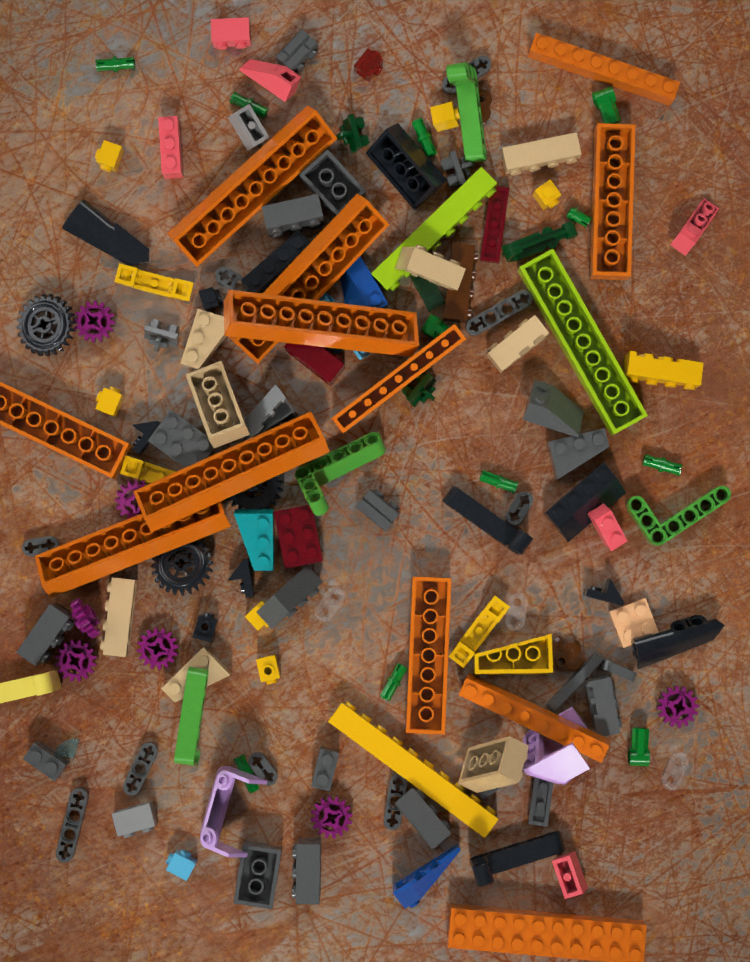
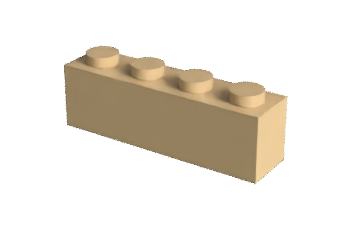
(541, 153)
(119, 617)

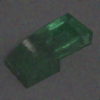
(428, 292)

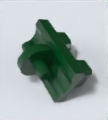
(350, 134)
(422, 391)

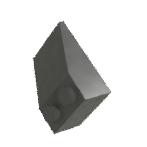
(552, 409)

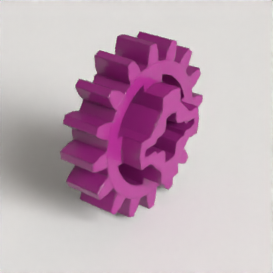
(100, 316)
(128, 499)
(85, 618)
(156, 656)
(80, 667)
(675, 714)
(337, 828)

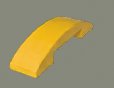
(153, 283)
(143, 470)
(478, 631)

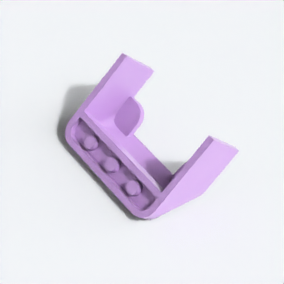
(552, 760)
(218, 806)

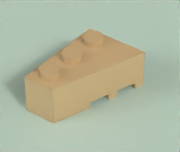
(430, 267)
(204, 339)
(517, 343)
(203, 659)

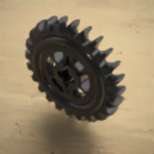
(57, 327)
(261, 501)
(190, 580)

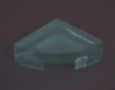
(68, 748)

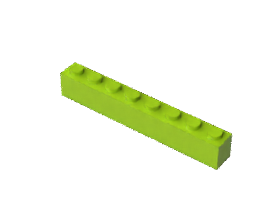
(438, 225)

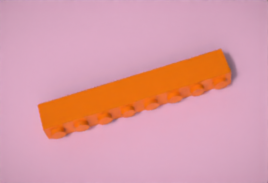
(603, 69)
(398, 378)
(534, 717)

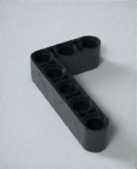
(512, 538)
(514, 856)

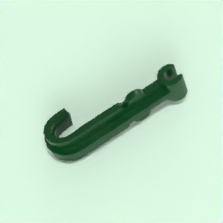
(537, 242)

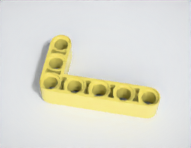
(30, 686)

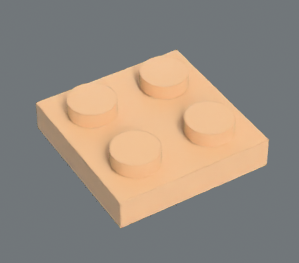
(633, 621)

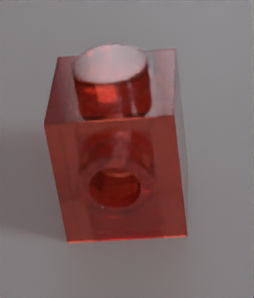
(369, 65)

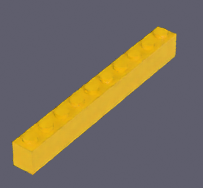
(413, 769)

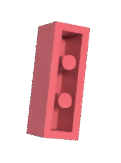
(170, 147)

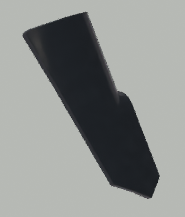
(99, 231)
(681, 637)

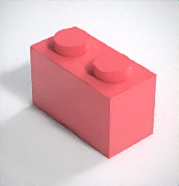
(230, 33)
(607, 527)
(569, 874)

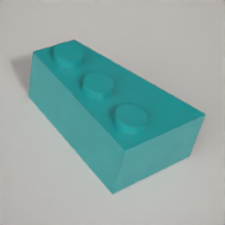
(258, 536)

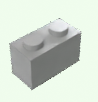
(248, 127)
(134, 819)

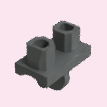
(457, 178)
(160, 337)

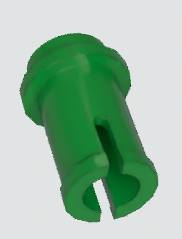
(578, 216)

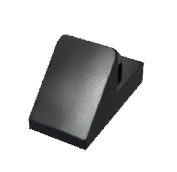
(147, 429)
(244, 572)
(610, 593)

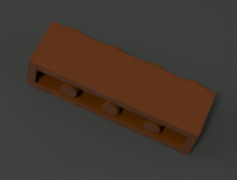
(458, 300)

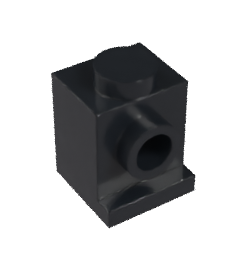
(211, 299)
(205, 635)

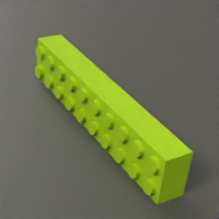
(582, 342)

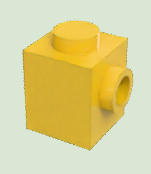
(445, 116)
(109, 156)
(547, 195)
(109, 401)
(254, 618)
(268, 669)

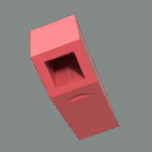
(273, 77)
(694, 227)

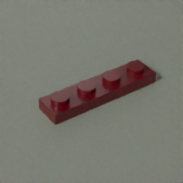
(494, 226)

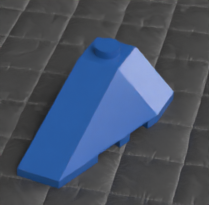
(360, 287)
(416, 884)

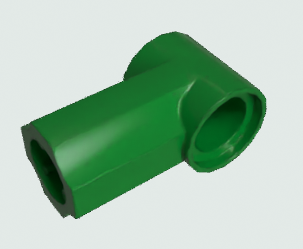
(605, 102)
(433, 327)
(639, 753)

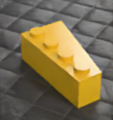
(662, 370)
(517, 659)

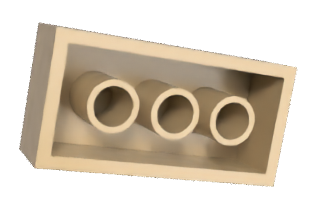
(217, 404)
(493, 764)

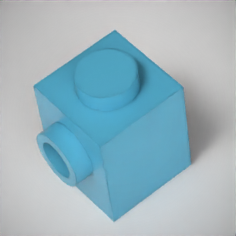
(181, 864)

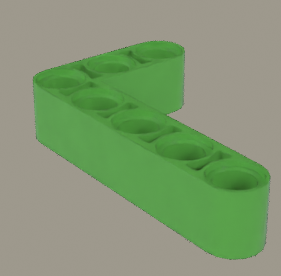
(465, 79)
(335, 465)
(678, 518)
(191, 717)

